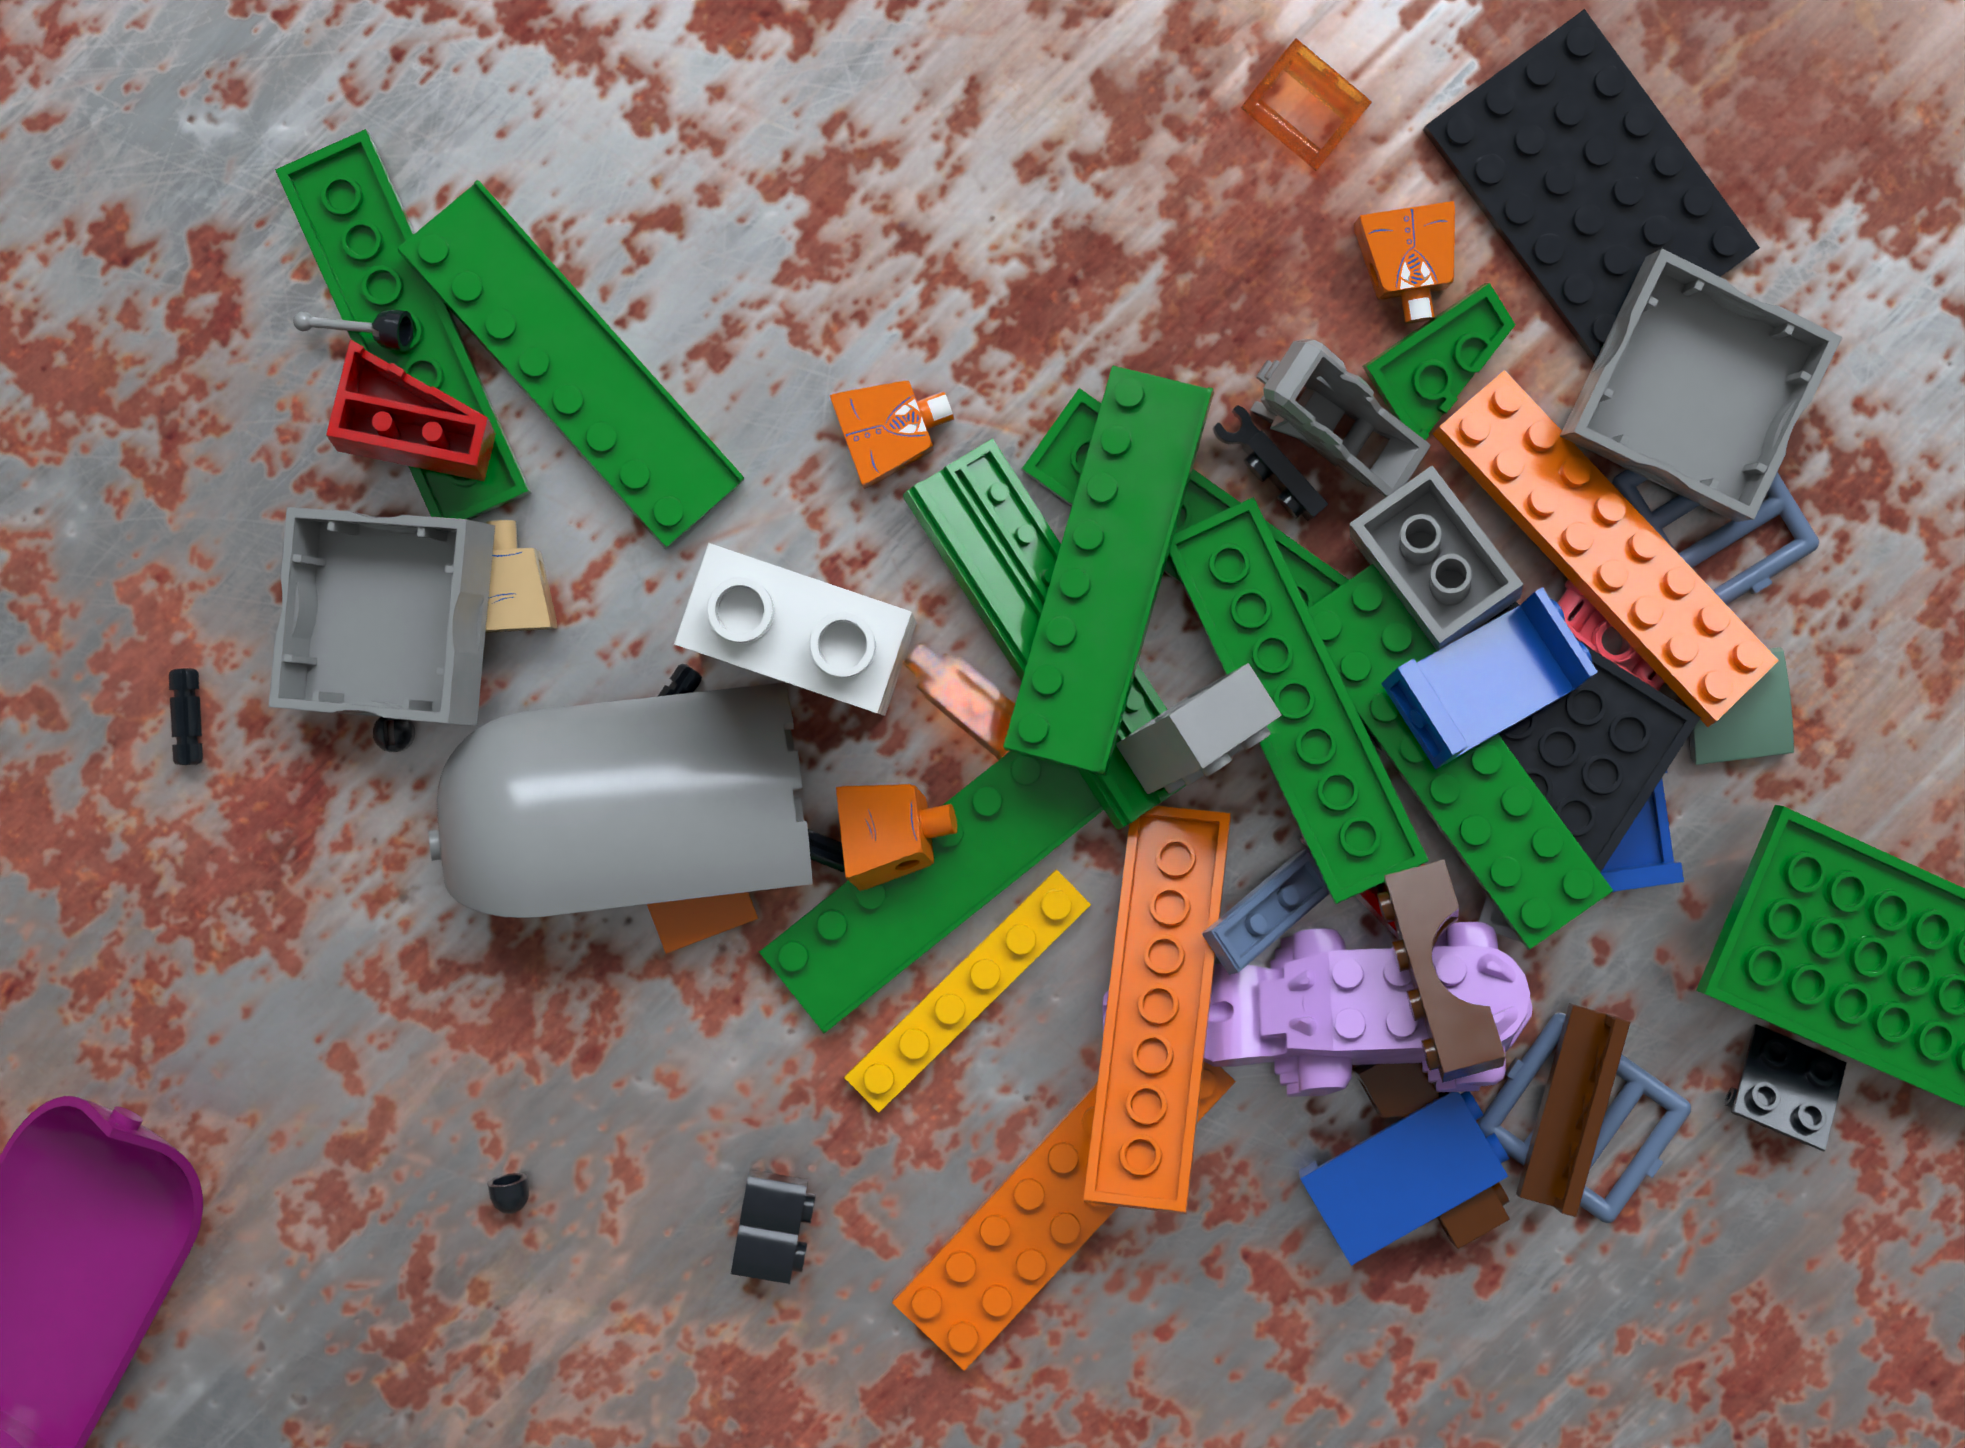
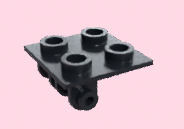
(1788, 1088)

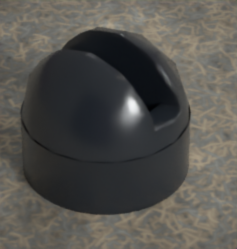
(403, 734)
(509, 1192)

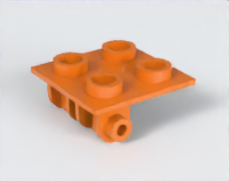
(696, 919)

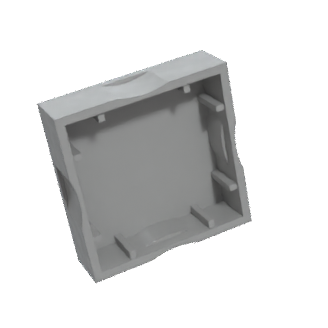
(1700, 386)
(382, 615)

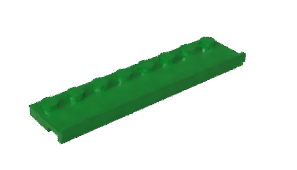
(571, 364)
(1004, 564)
(1108, 570)
(869, 936)

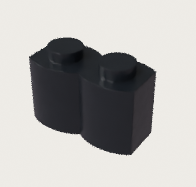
(770, 1227)

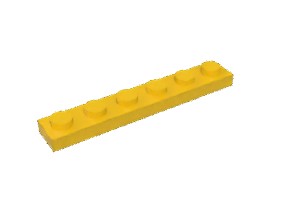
(967, 990)

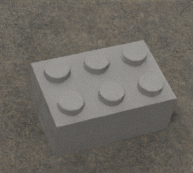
(1436, 559)
(1200, 732)

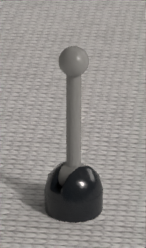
(389, 329)

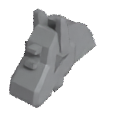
(1327, 398)

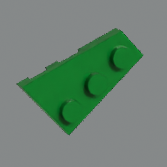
(1436, 361)

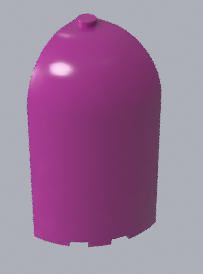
(87, 1252)

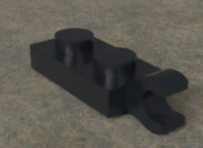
(1269, 462)

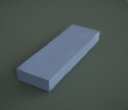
(1266, 912)

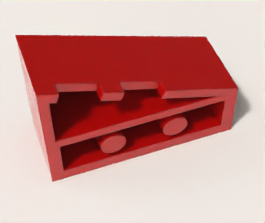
(405, 422)

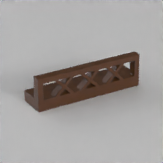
(1573, 1108)

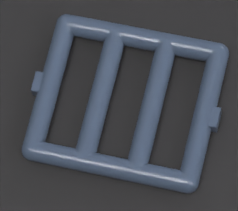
(1756, 576)
(1637, 1083)

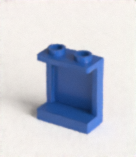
(1646, 850)

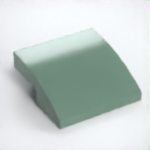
(1754, 726)

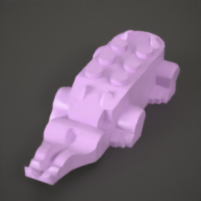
(1351, 1007)

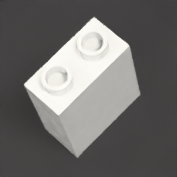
(796, 629)

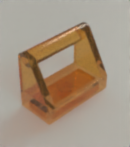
(1323, 84)

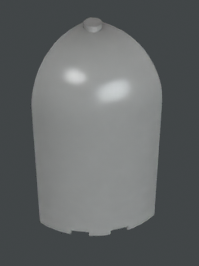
(624, 804)

